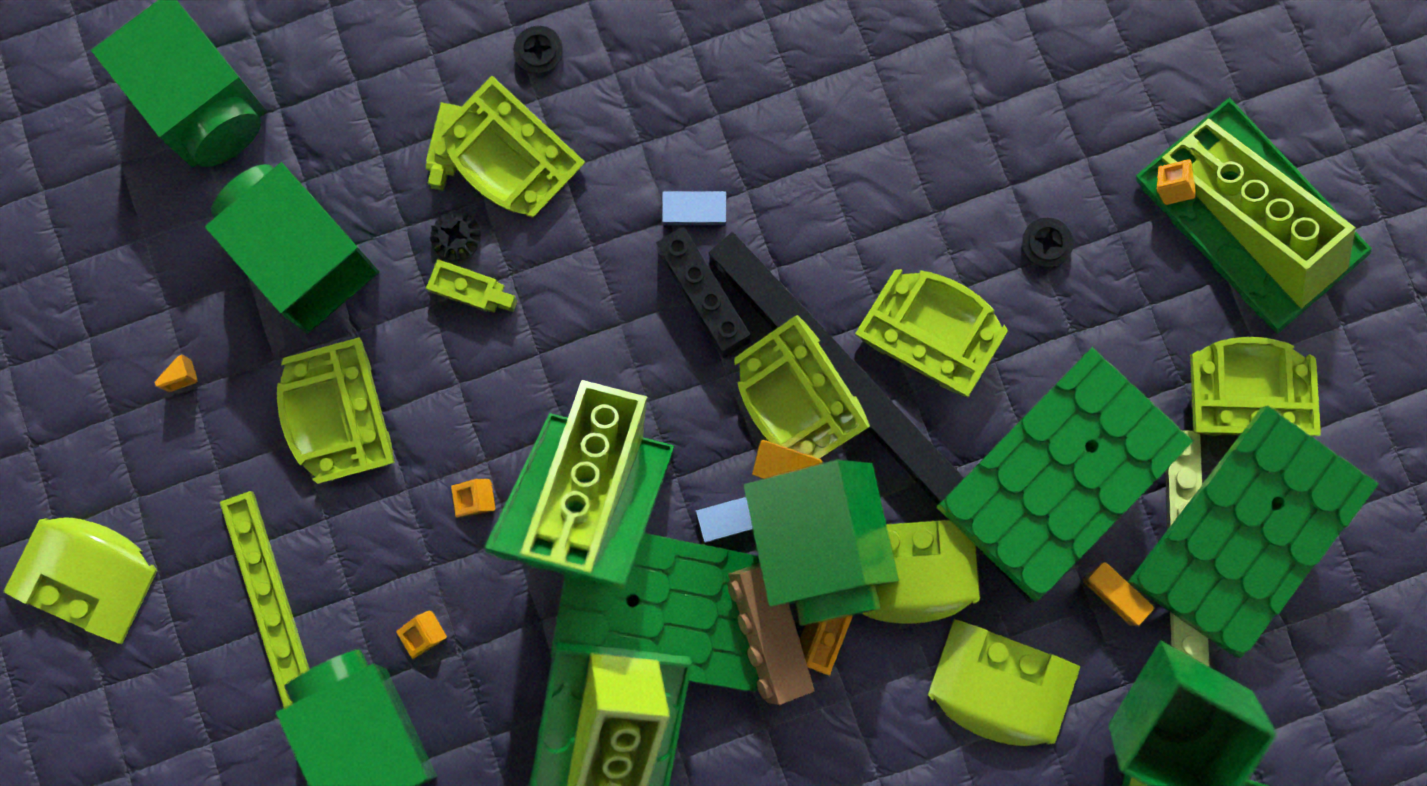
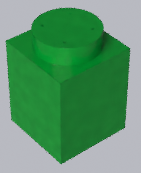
(182, 85)
(288, 245)
(822, 539)
(1222, 721)
(352, 727)

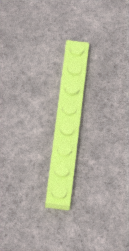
(1182, 483)

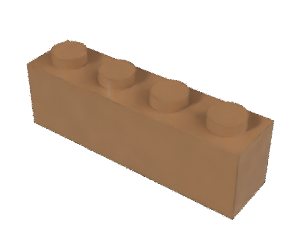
(771, 638)

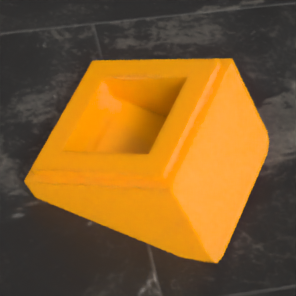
(1176, 182)
(177, 375)
(473, 497)
(421, 634)

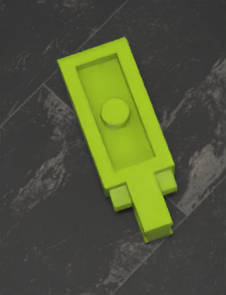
(437, 159)
(469, 288)

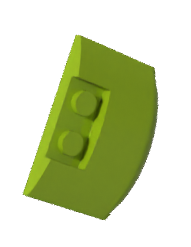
(508, 151)
(934, 328)
(1246, 373)
(797, 392)
(333, 412)
(934, 573)
(83, 576)
(1002, 686)

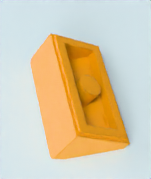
(778, 460)
(1118, 594)
(822, 643)

